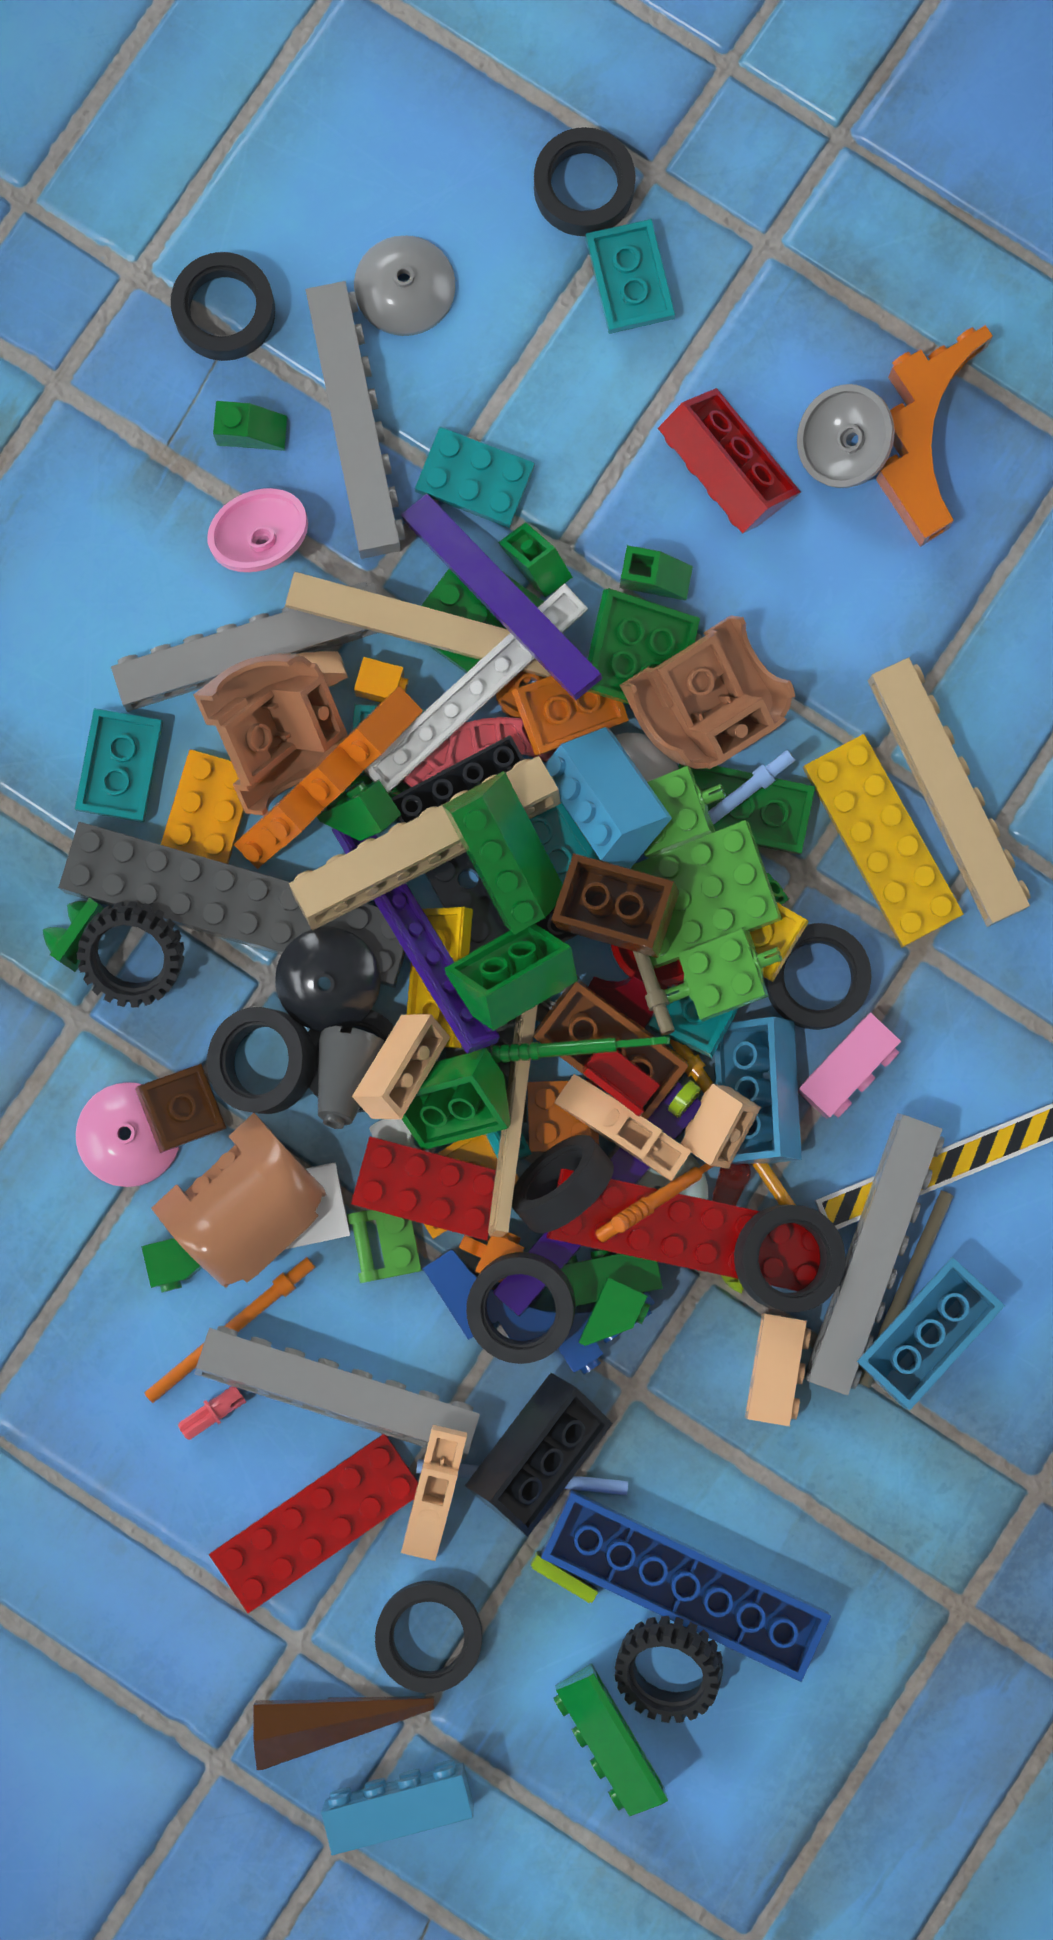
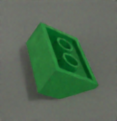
(512, 975)
(459, 1101)

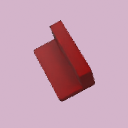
(621, 1079)

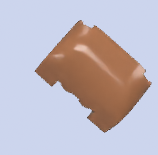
(709, 698)
(272, 722)
(243, 1206)

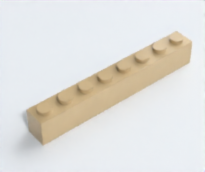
(949, 792)
(405, 852)

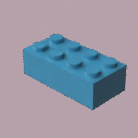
(397, 1807)

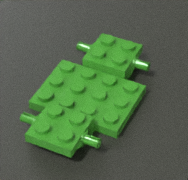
(718, 902)

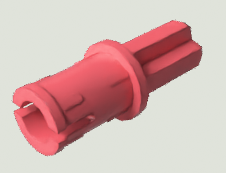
(211, 1412)

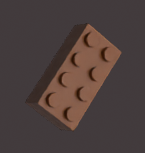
(587, 1015)

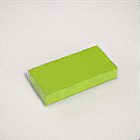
(564, 1578)

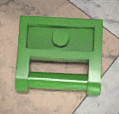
(396, 1242)

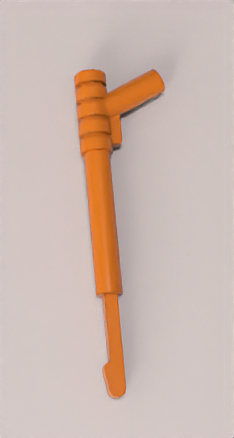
(646, 1206)

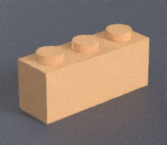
(401, 1066)
(777, 1370)

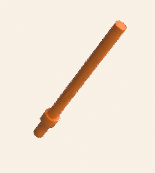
(282, 1285)

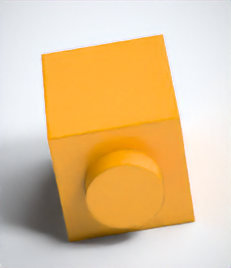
(378, 679)

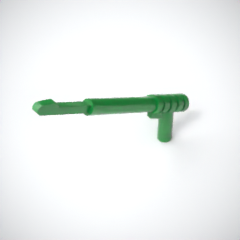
(536, 1051)

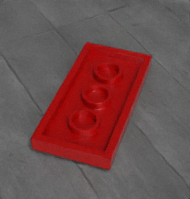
(425, 1188)

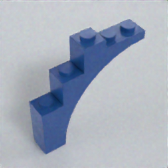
(454, 1283)

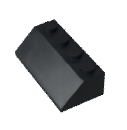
(539, 1454)

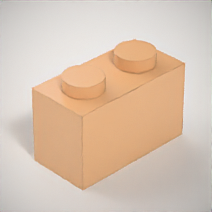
(720, 1125)

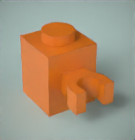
(494, 1249)

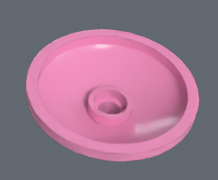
(257, 530)
(105, 1153)

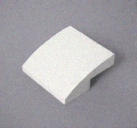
(332, 1217)

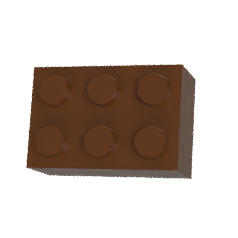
(615, 905)

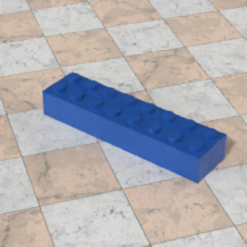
(686, 1585)

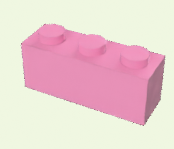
(850, 1067)

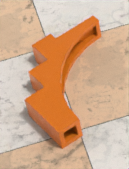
(911, 479)
(329, 778)

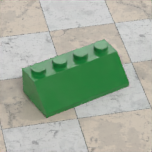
(506, 852)
(610, 1741)

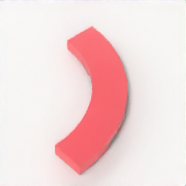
(470, 739)

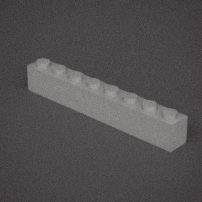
(353, 419)
(200, 659)
(873, 1254)
(329, 1390)

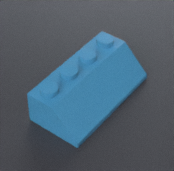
(607, 797)
(761, 1064)
(930, 1334)

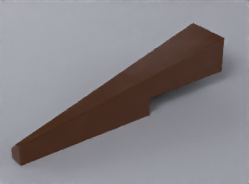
(300, 1727)

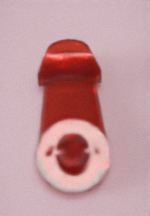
(731, 1183)

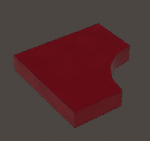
(626, 996)

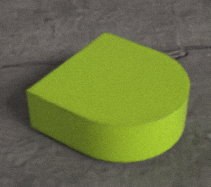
(684, 1099)

